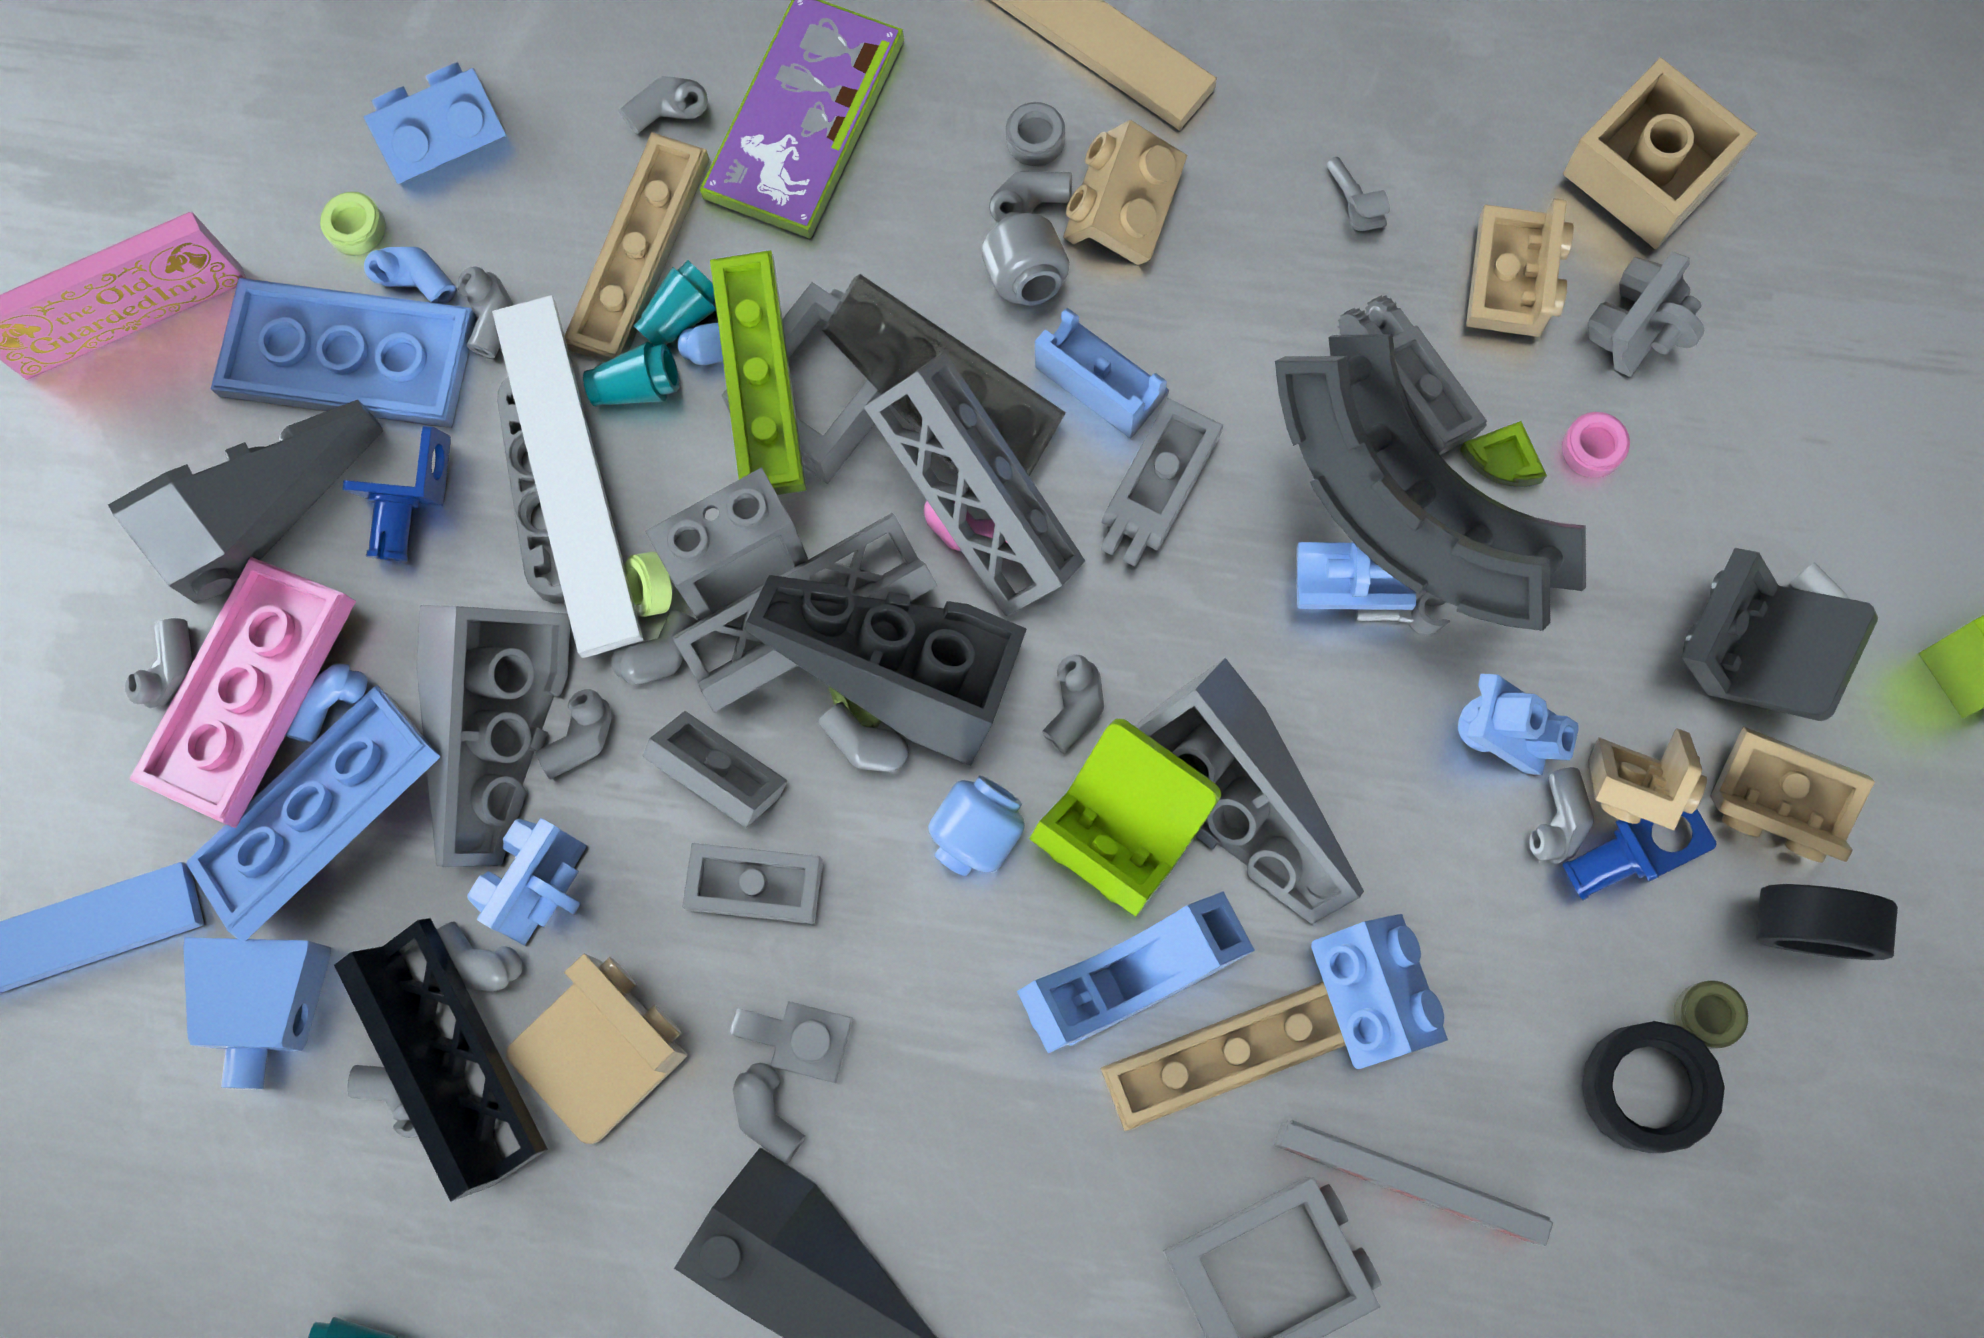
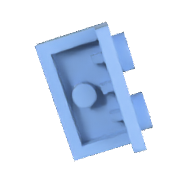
(434, 123)
(1379, 990)

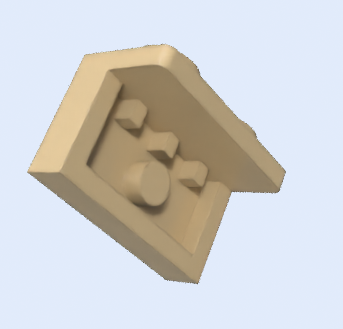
(1125, 191)
(1518, 269)
(1646, 788)
(1790, 795)

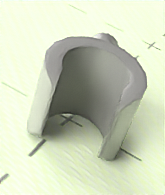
(1364, 210)
(1416, 618)

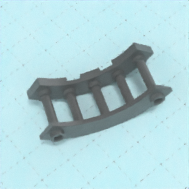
(1407, 502)

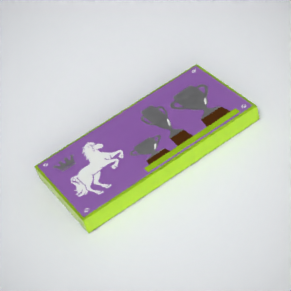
(802, 115)

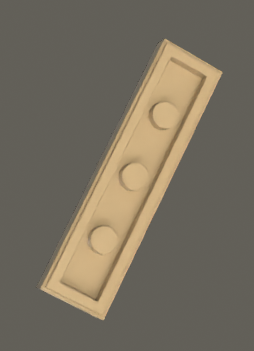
(636, 248)
(1223, 1056)

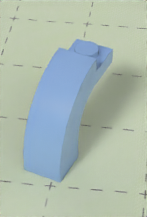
(1135, 973)

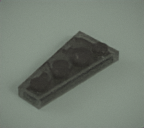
(894, 341)

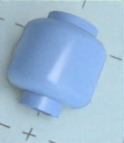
(976, 826)

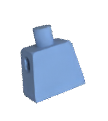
(251, 999)

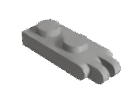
(1159, 479)

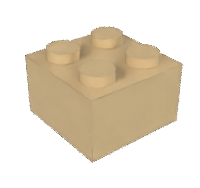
(1658, 153)

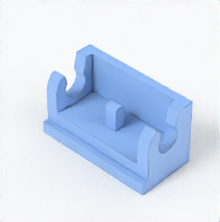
(1098, 375)

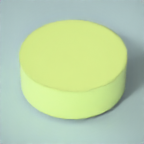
(352, 223)
(649, 584)

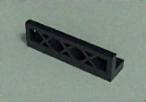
(431, 1068)

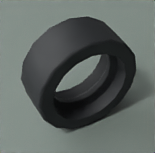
(1827, 921)
(1703, 1074)

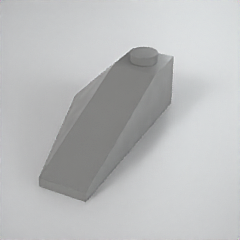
(483, 709)

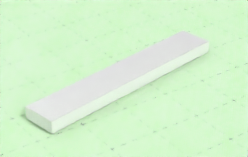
(567, 477)

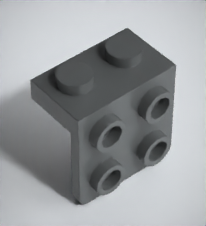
(1776, 642)

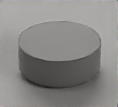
(1035, 134)

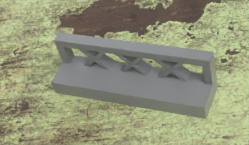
(991, 472)
(762, 663)

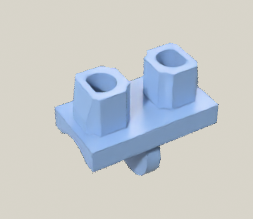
(1346, 579)
(1516, 726)
(533, 882)

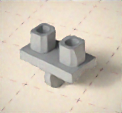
(1658, 319)

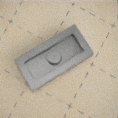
(714, 768)
(753, 883)

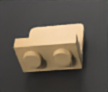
(596, 1049)

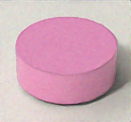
(1595, 444)

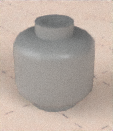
(1025, 259)

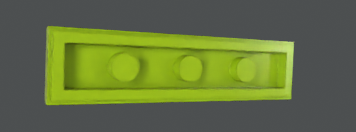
(757, 370)

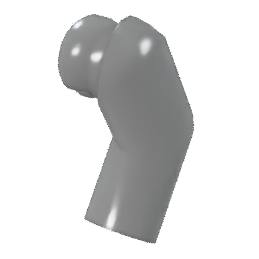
(665, 98)
(165, 676)
(863, 745)
(1570, 824)
(480, 968)
(375, 1084)

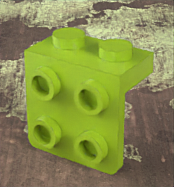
(1127, 816)

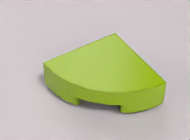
(1505, 457)

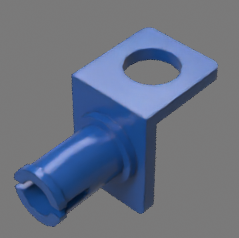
(394, 503)
(1634, 853)

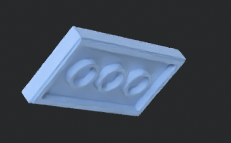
(344, 347)
(311, 812)

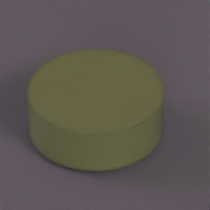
(1712, 1013)

